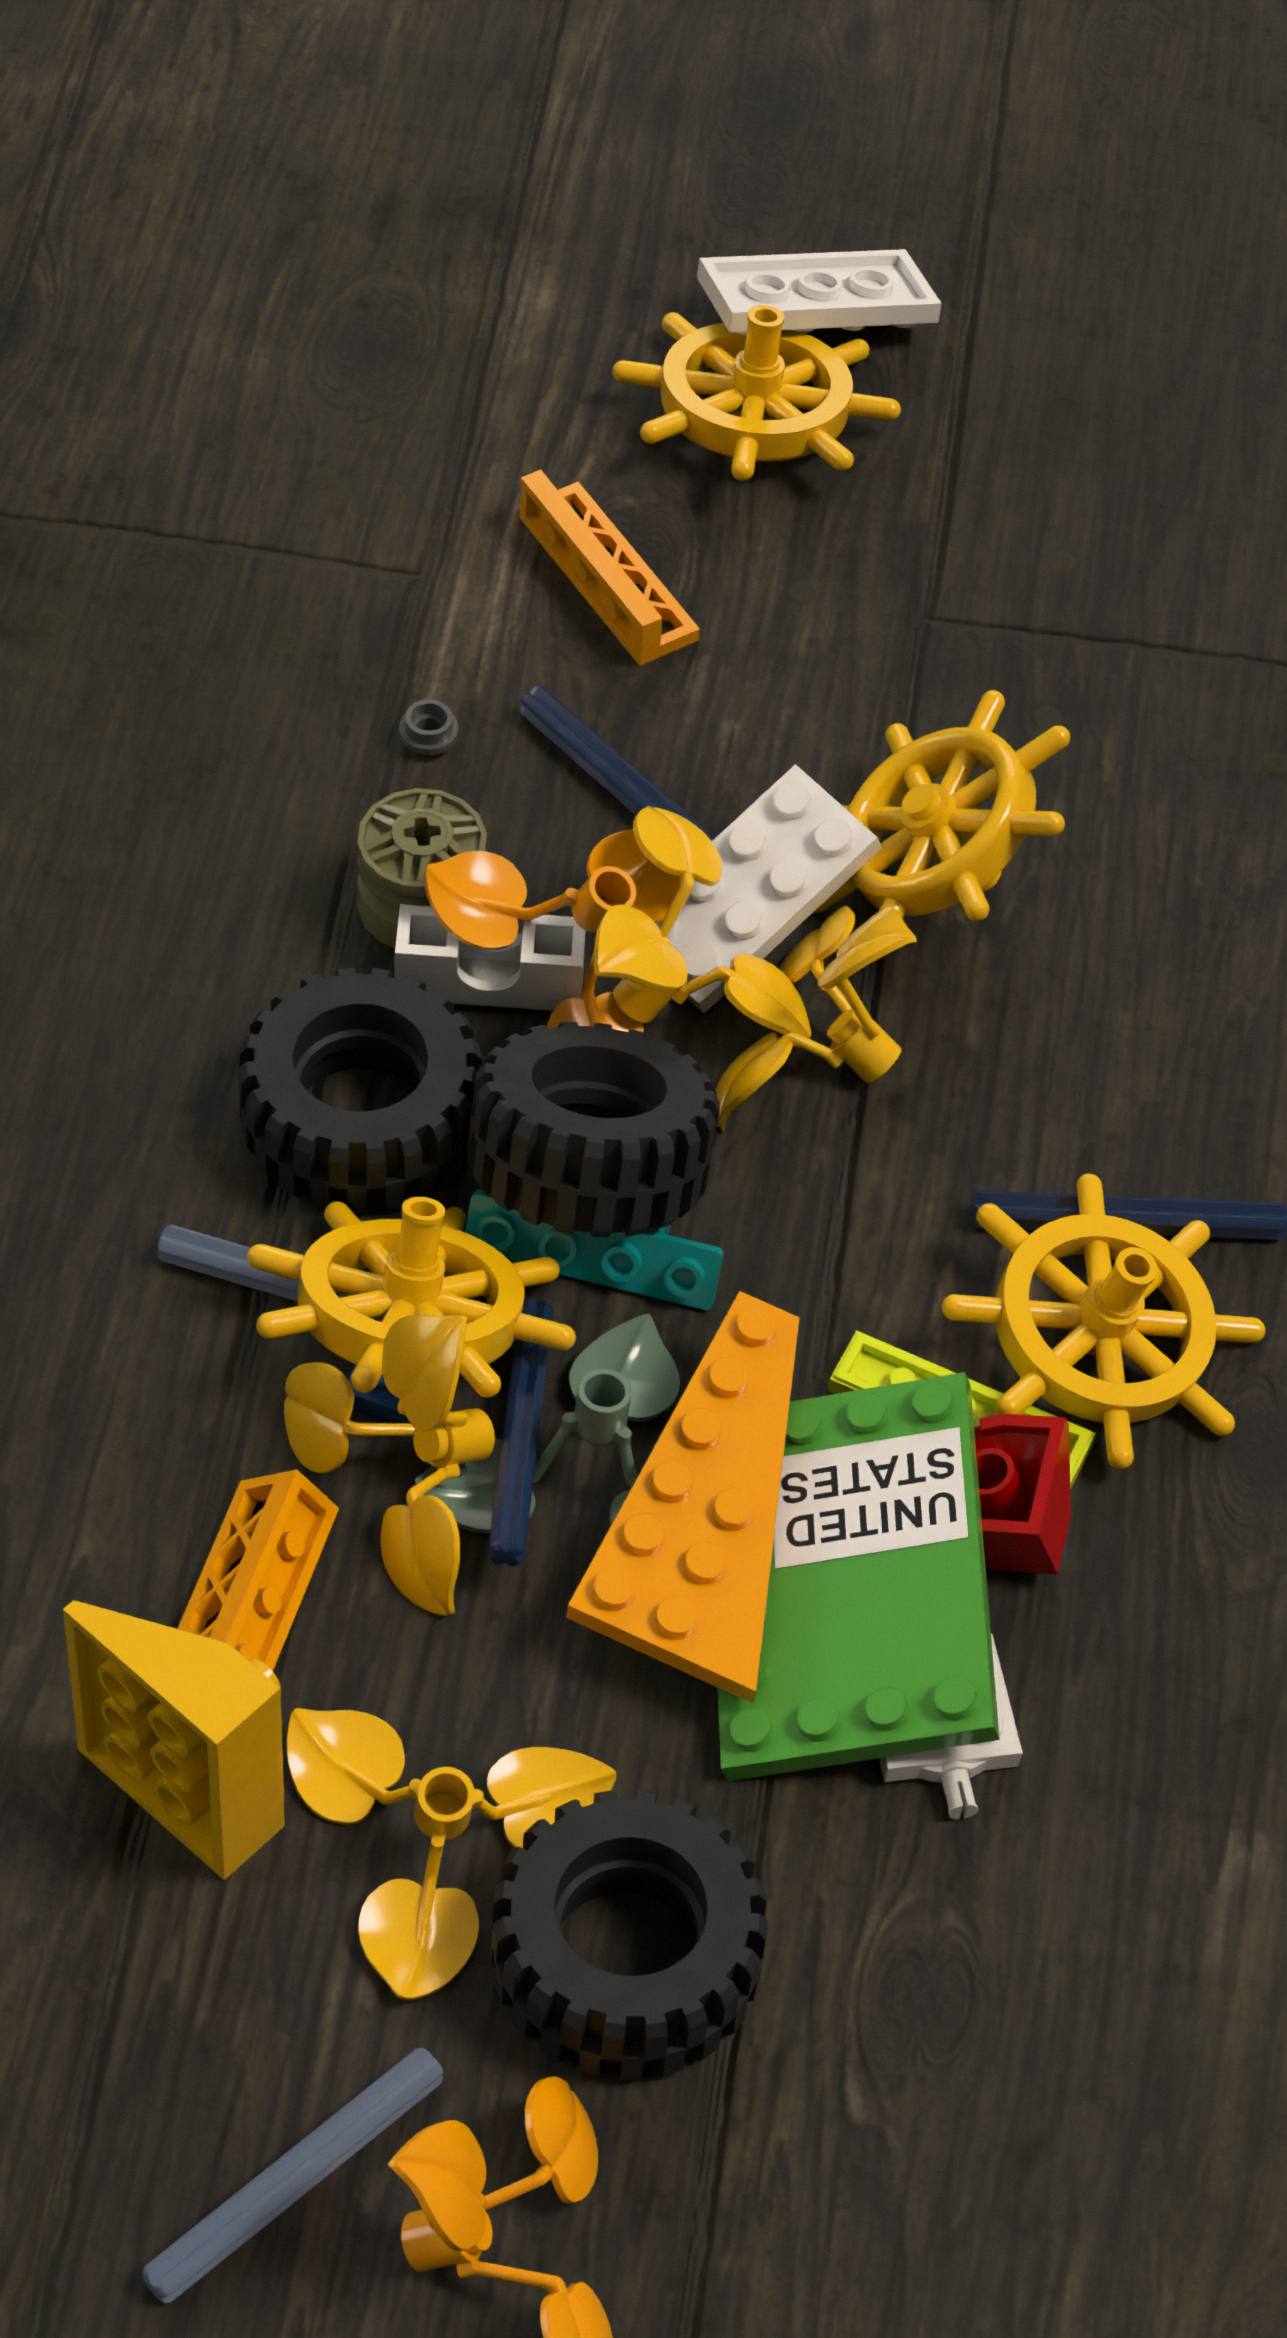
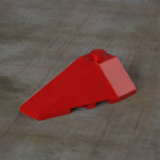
(1024, 1491)

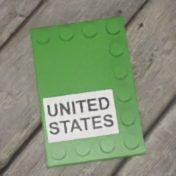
(871, 1588)

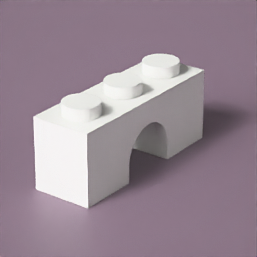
(531, 973)

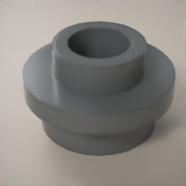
(428, 727)

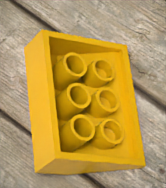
(180, 1729)

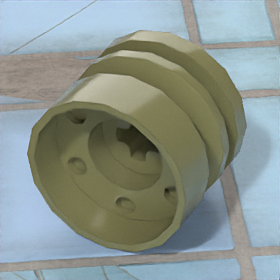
(397, 845)

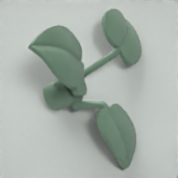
(613, 1381)

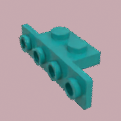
(641, 1264)

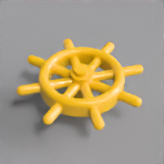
(761, 387)
(942, 817)
(405, 1280)
(1104, 1319)

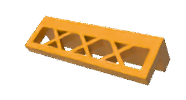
(598, 575)
(278, 1561)

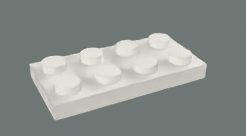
(821, 289)
(776, 871)

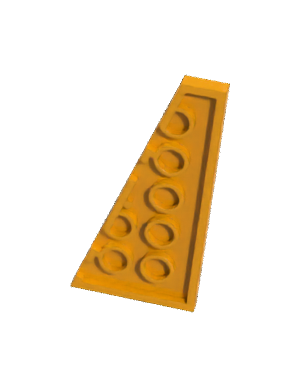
(696, 1534)

